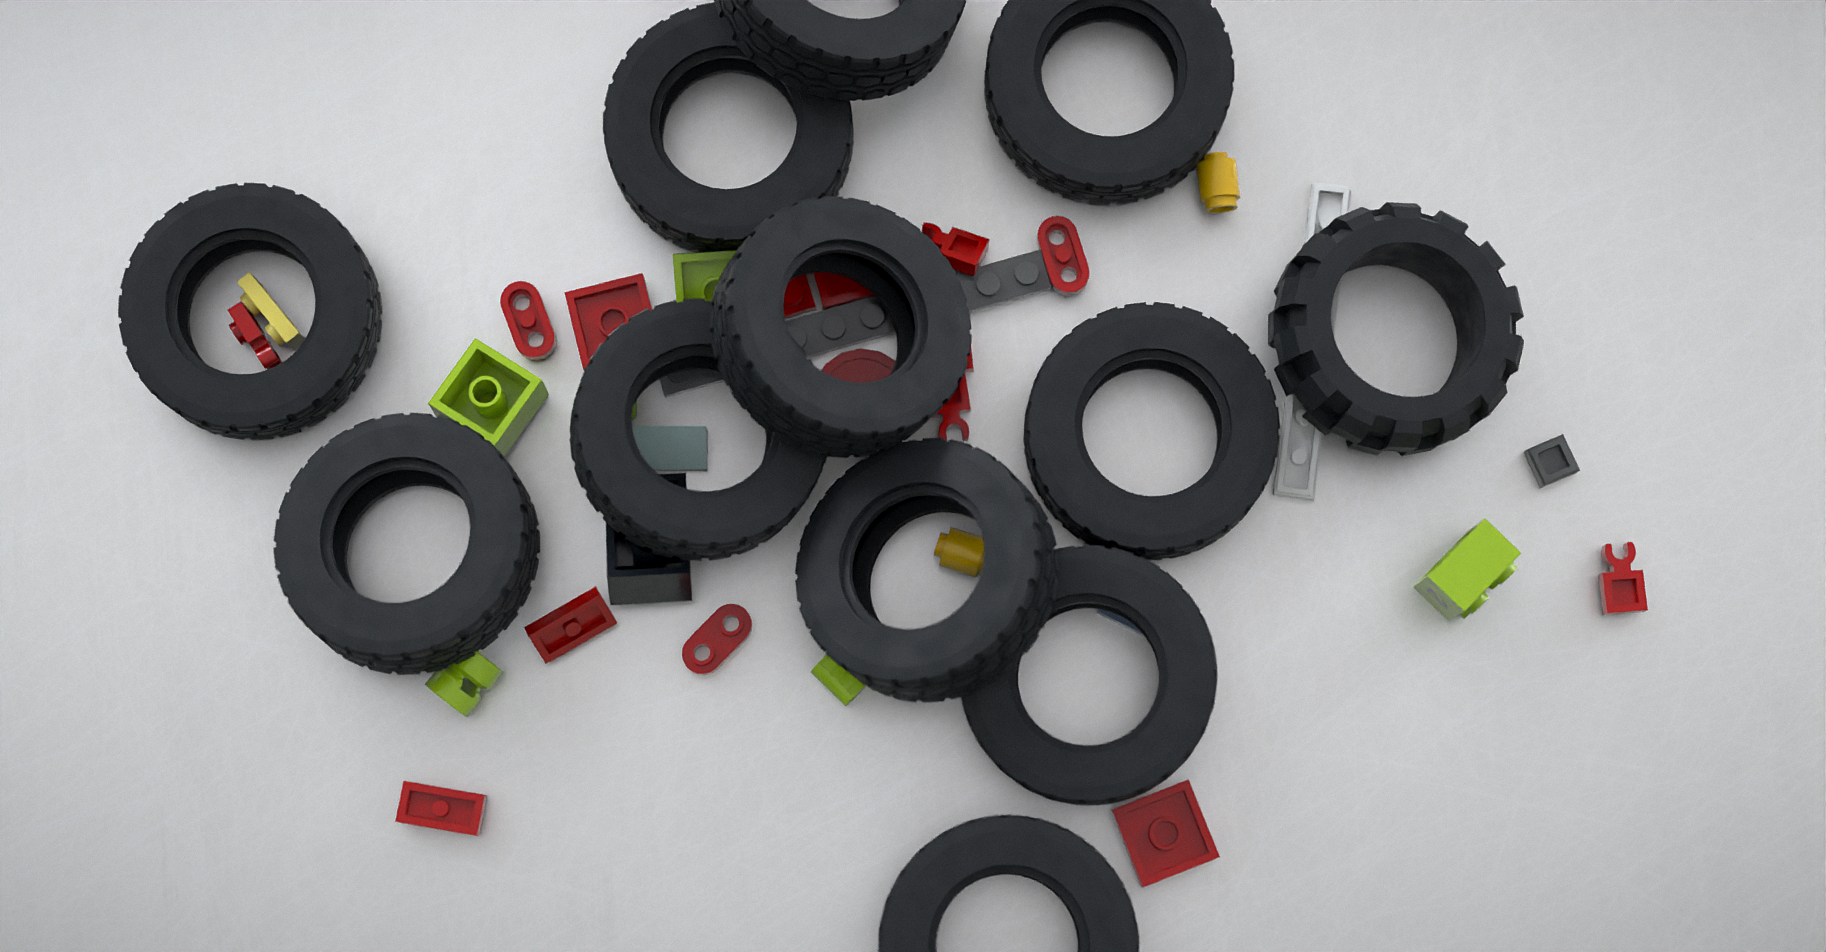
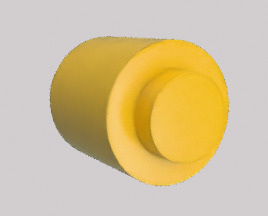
(1218, 183)
(960, 551)

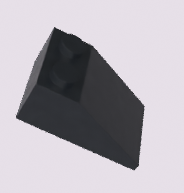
(643, 576)

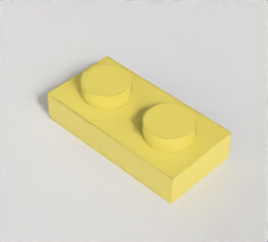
(259, 300)

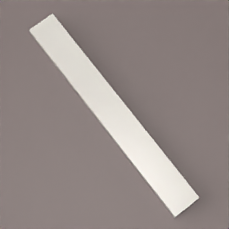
(1299, 439)

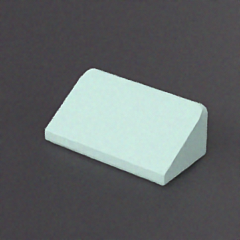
(673, 447)

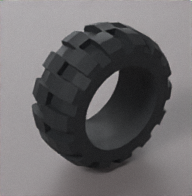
(1465, 279)

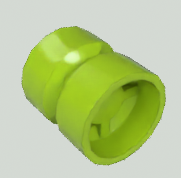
(461, 683)

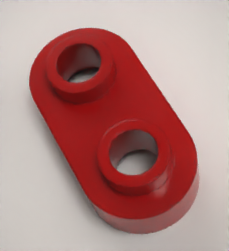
(1064, 256)
(528, 322)
(717, 639)

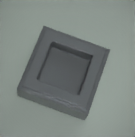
(1551, 461)

